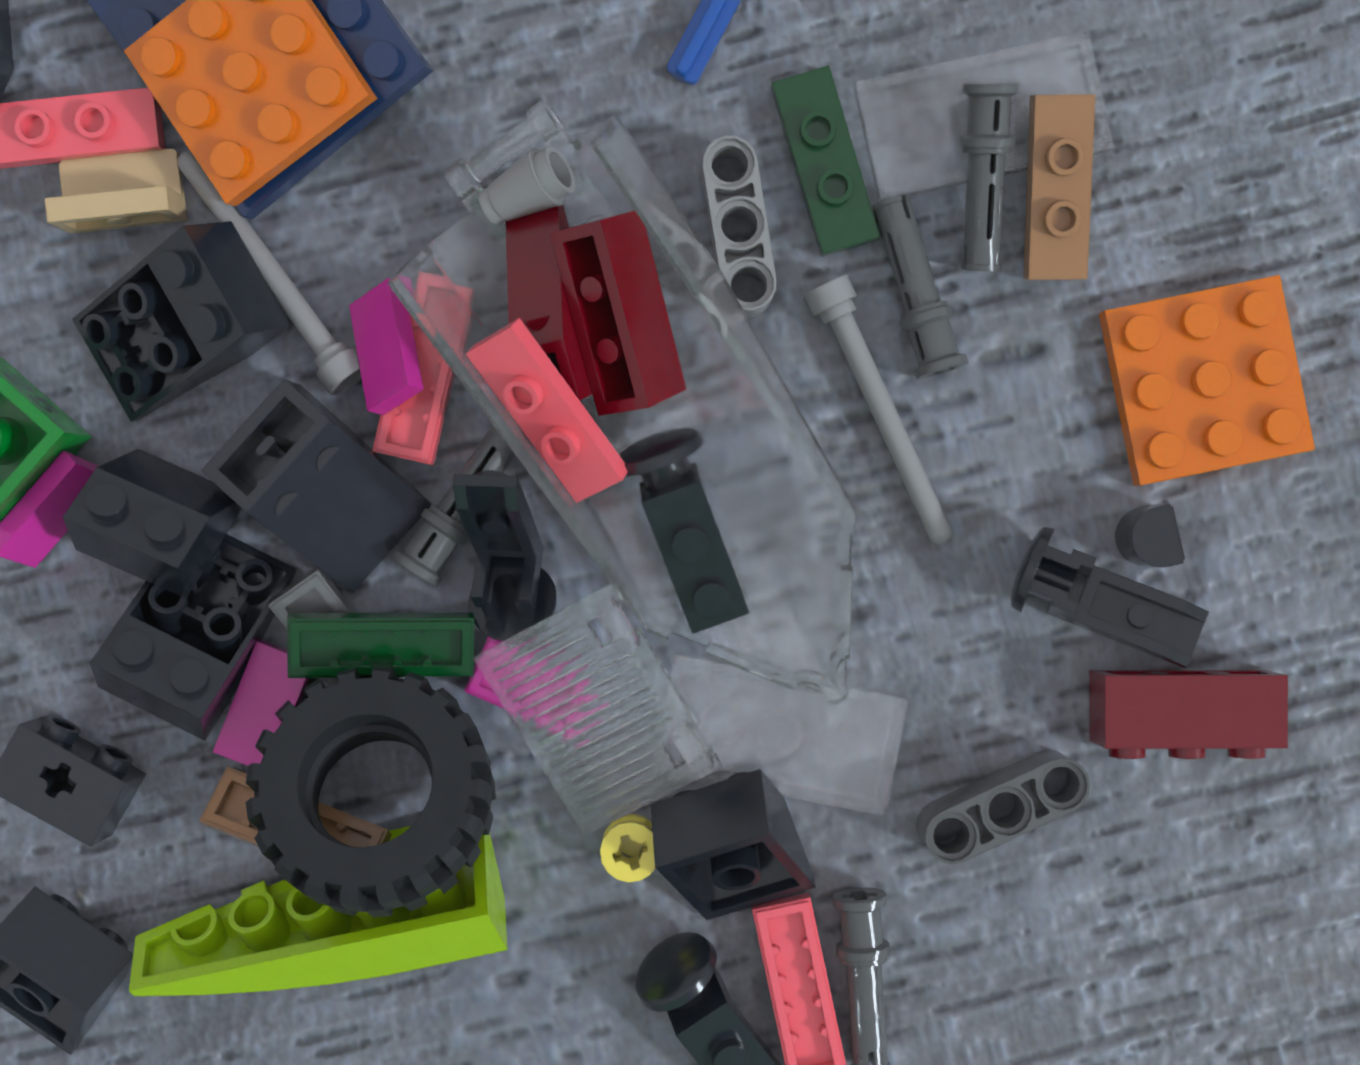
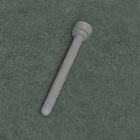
(835, 306)
(336, 362)

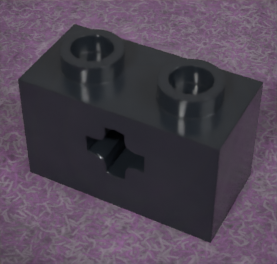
(38, 783)

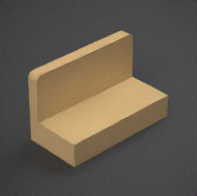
(118, 192)

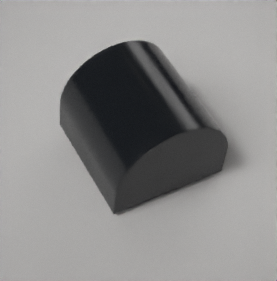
(1150, 536)

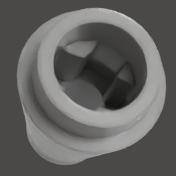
(529, 186)

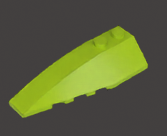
(288, 941)

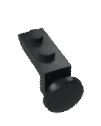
(686, 527)
(508, 580)
(1107, 602)
(684, 982)

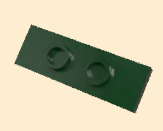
(825, 161)
(407, 642)

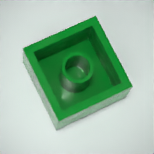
(30, 435)

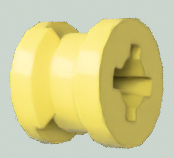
(628, 836)

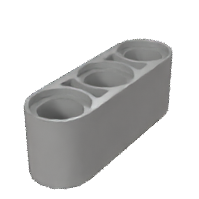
(739, 199)

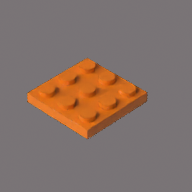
(249, 85)
(1206, 380)

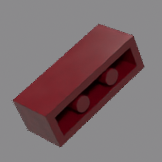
(618, 313)
(1188, 712)

